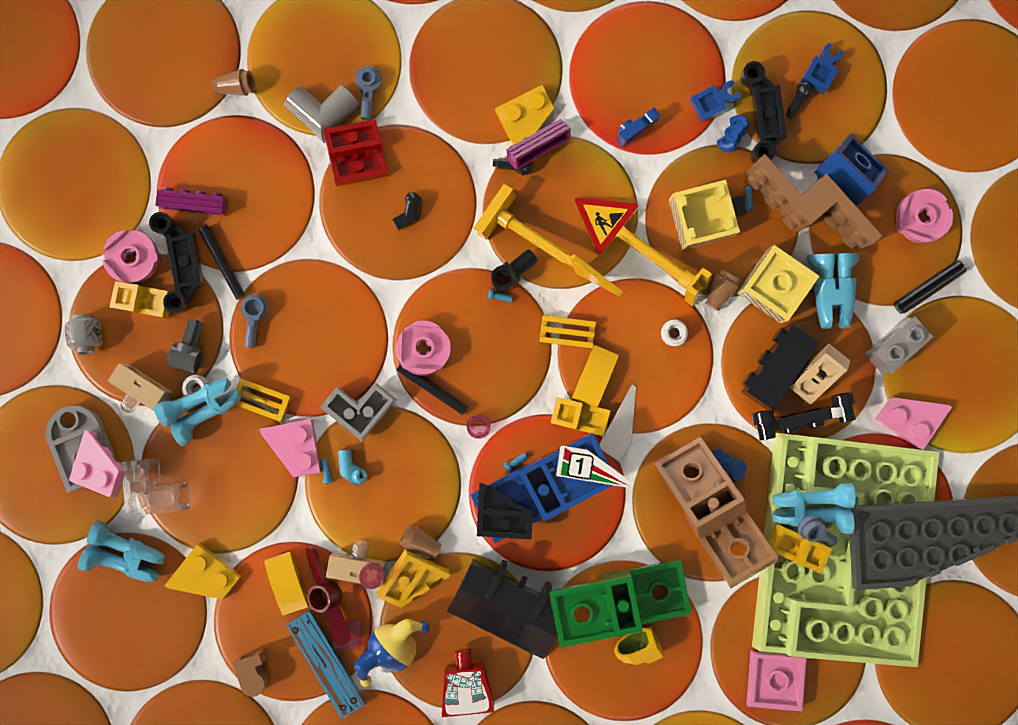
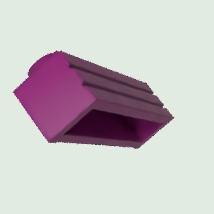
(538, 144)
(191, 202)

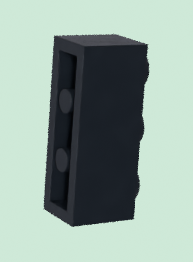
(779, 367)

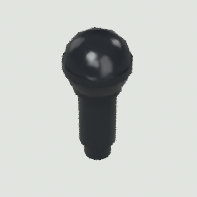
(803, 92)
(502, 163)

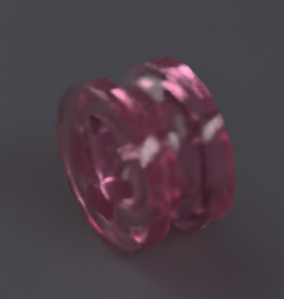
(477, 418)
(380, 575)

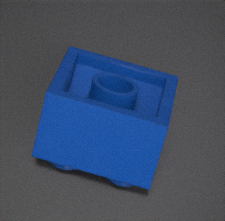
(853, 169)

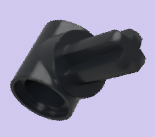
(514, 269)

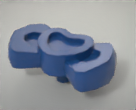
(733, 134)
(735, 468)

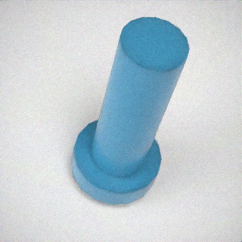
(748, 192)
(500, 296)
(515, 462)
(326, 473)

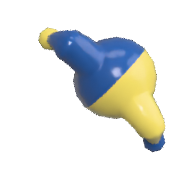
(389, 648)

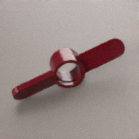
(334, 594)

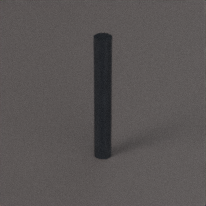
(222, 262)
(435, 390)

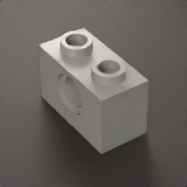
(898, 345)

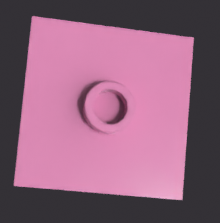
(776, 681)

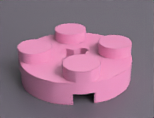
(937, 209)
(115, 256)
(434, 338)

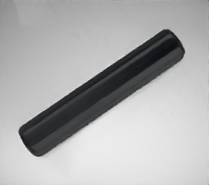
(930, 287)

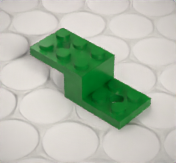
(619, 603)

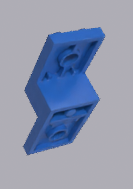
(542, 490)

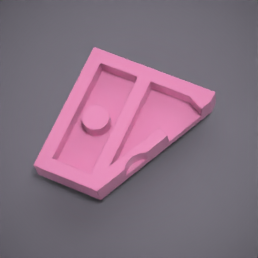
(912, 419)
(295, 446)

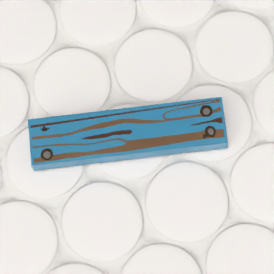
(326, 664)

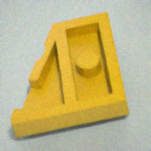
(525, 114)
(204, 575)
(410, 578)

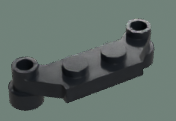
(767, 110)
(183, 261)
(768, 424)

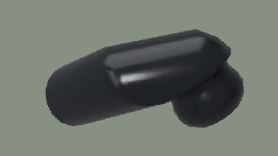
(412, 211)

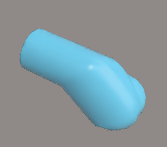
(349, 470)

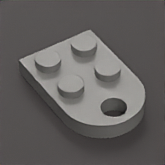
(65, 441)

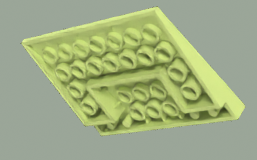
(822, 613)

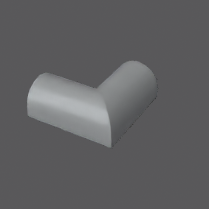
(319, 116)
(361, 416)

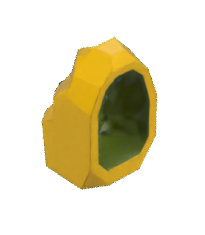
(639, 647)

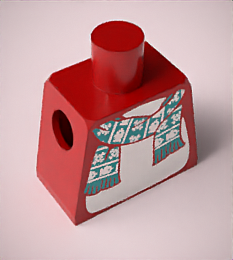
(466, 687)

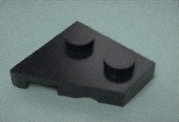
(502, 516)

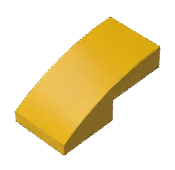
(139, 299)
(595, 376)
(581, 416)
(800, 550)
(286, 583)

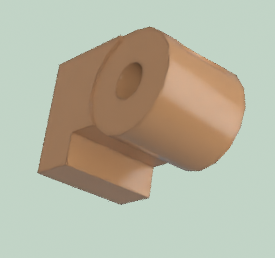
(250, 673)

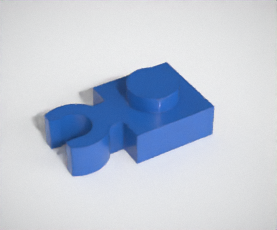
(821, 69)
(712, 102)
(630, 129)

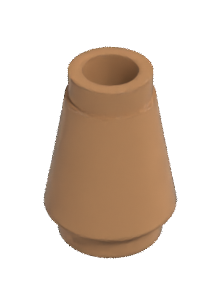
(234, 83)
(722, 289)
(419, 542)

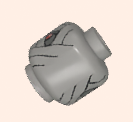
(84, 334)

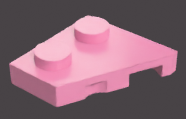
(96, 467)

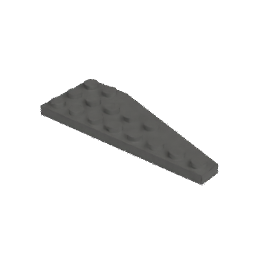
(919, 539)

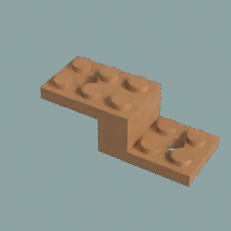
(818, 199)
(716, 512)

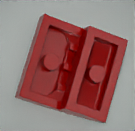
(355, 152)

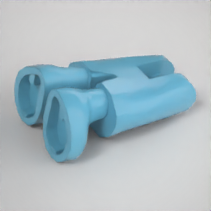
(834, 292)

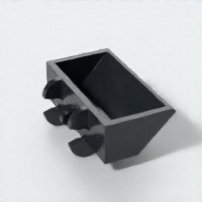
(506, 608)

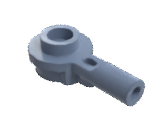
(368, 81)
(253, 308)
(813, 530)

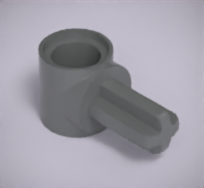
(186, 354)

